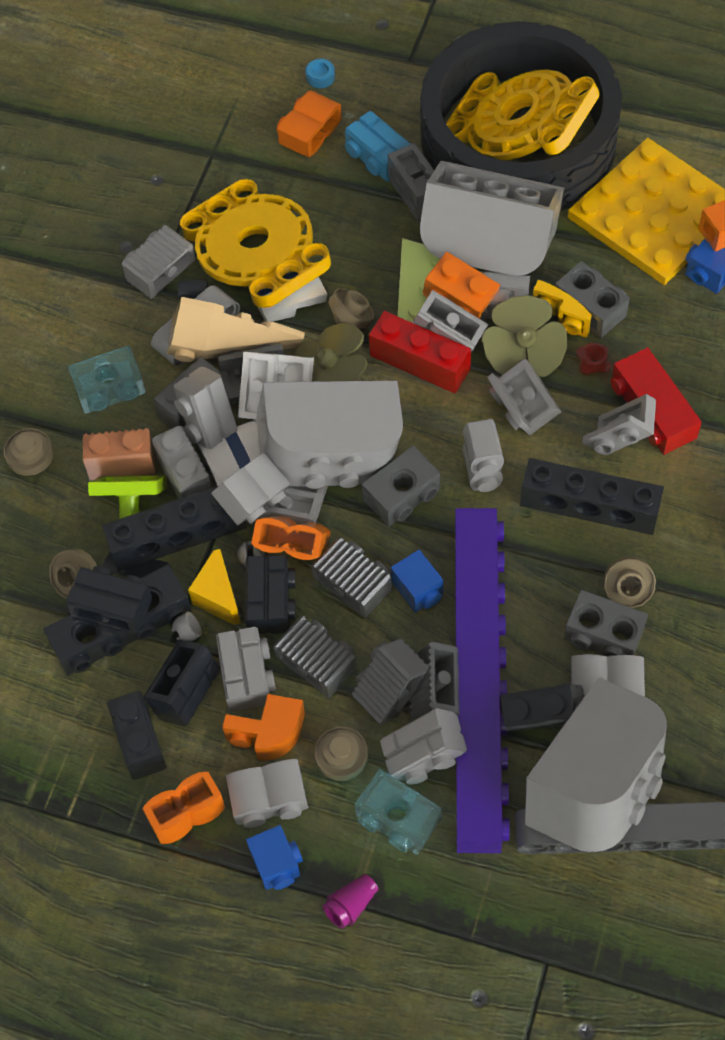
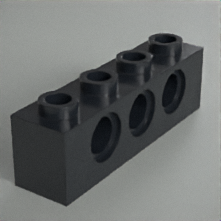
(591, 496)
(168, 529)
(68, 632)

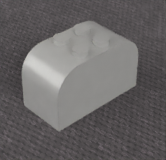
(489, 218)
(329, 430)
(598, 770)

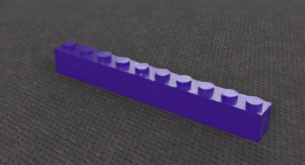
(480, 688)

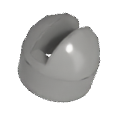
(243, 553)
(187, 627)

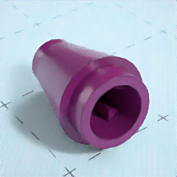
(348, 902)

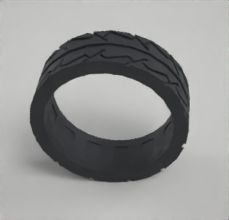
(508, 52)

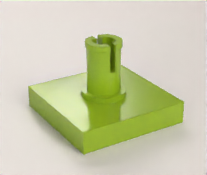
(127, 489)

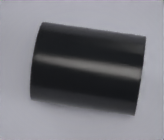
(191, 288)

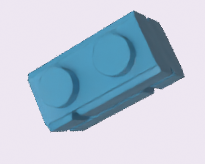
(371, 142)

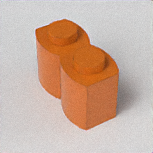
(309, 123)
(282, 534)
(178, 810)

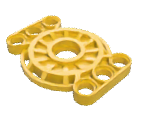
(516, 138)
(260, 266)

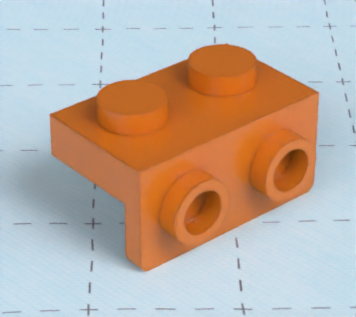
(461, 284)

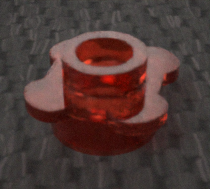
(593, 351)

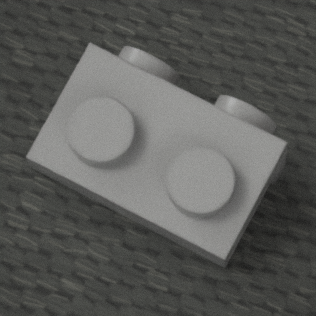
(524, 397)
(623, 426)

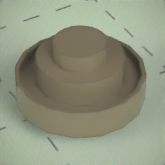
(351, 308)
(28, 451)
(65, 568)
(629, 581)
(341, 753)

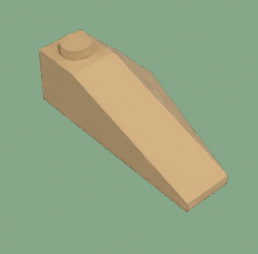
(208, 332)

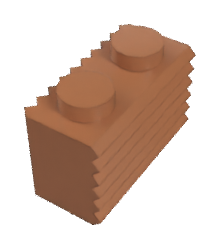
(119, 453)

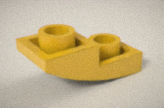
(569, 311)

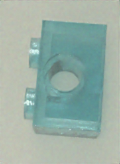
(115, 366)
(388, 793)

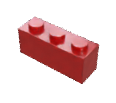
(420, 352)
(674, 417)

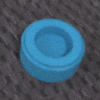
(320, 73)

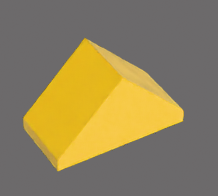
(213, 591)

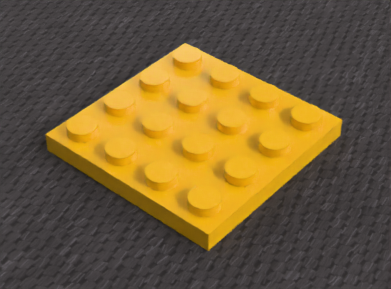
(649, 209)

